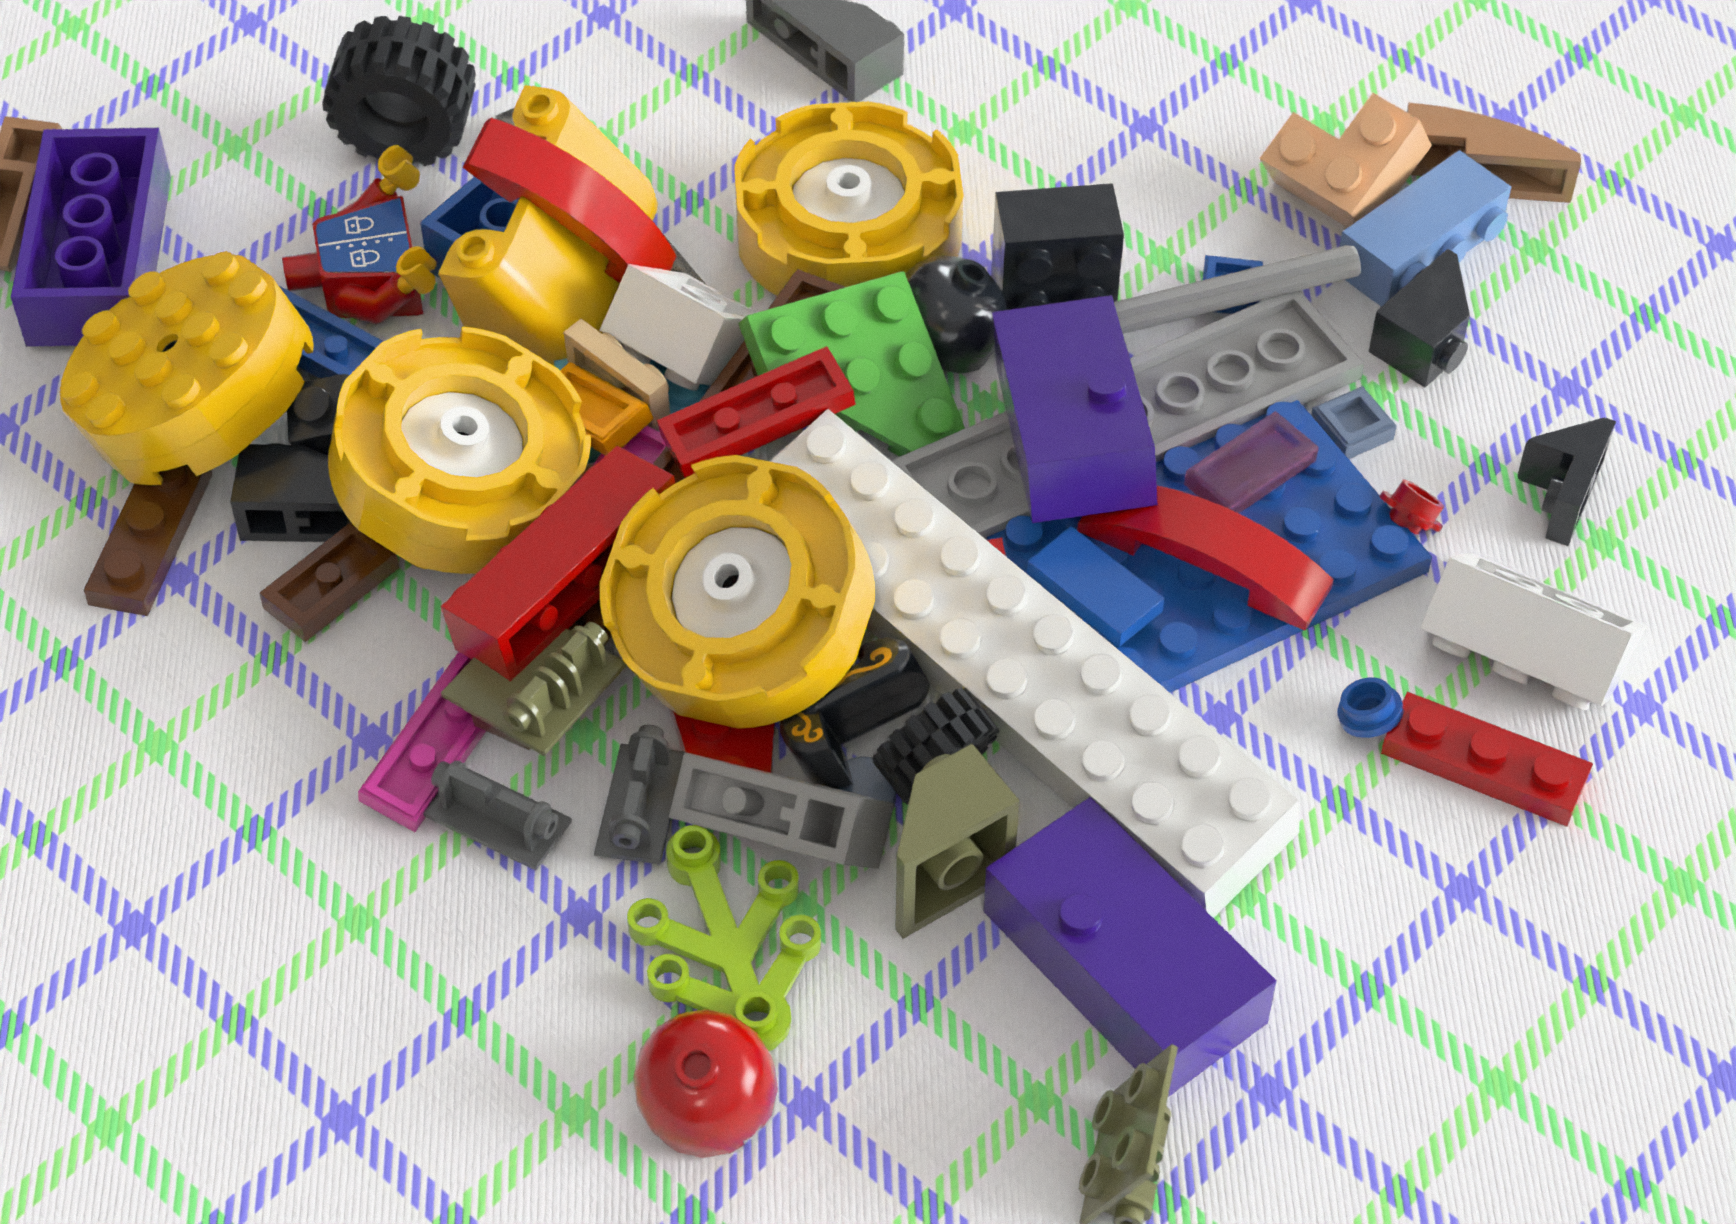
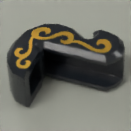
(869, 696)

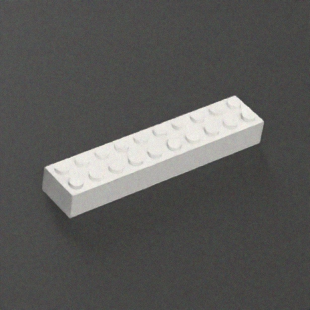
(1049, 680)

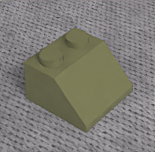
(953, 829)

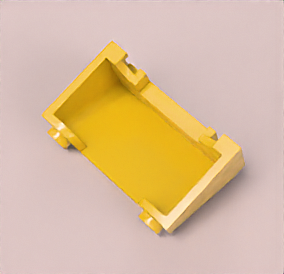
(537, 272)

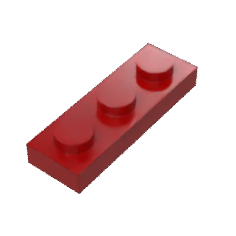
(757, 410)
(1488, 759)

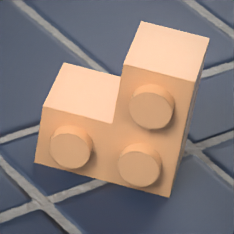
(1348, 173)

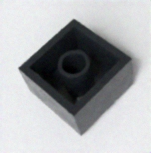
(1057, 244)

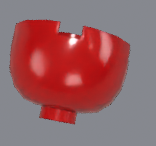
(705, 1083)

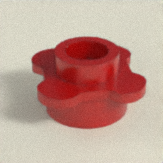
(1413, 507)

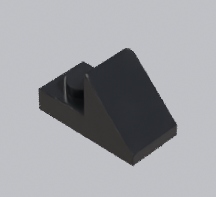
(1567, 467)

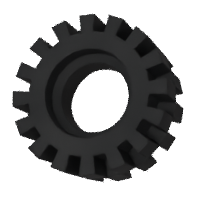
(938, 730)

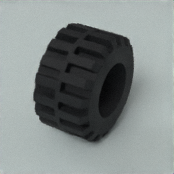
(399, 88)

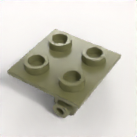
(545, 694)
(1129, 1144)

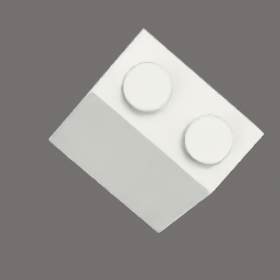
(675, 324)

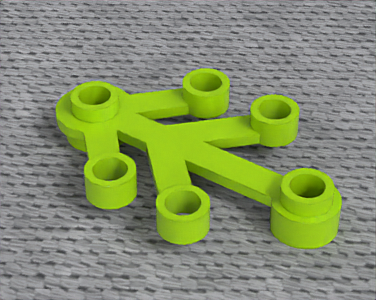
(726, 946)

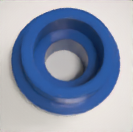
(1369, 708)

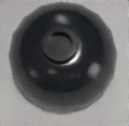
(957, 309)

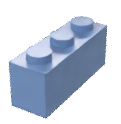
(1442, 210)

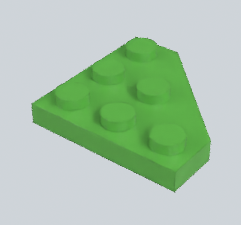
(881, 351)

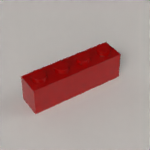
(550, 569)

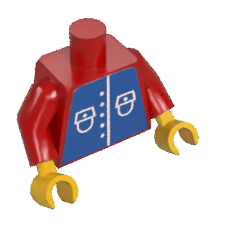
(368, 252)

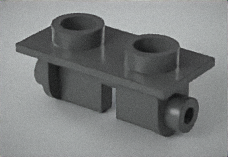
(640, 798)
(494, 814)

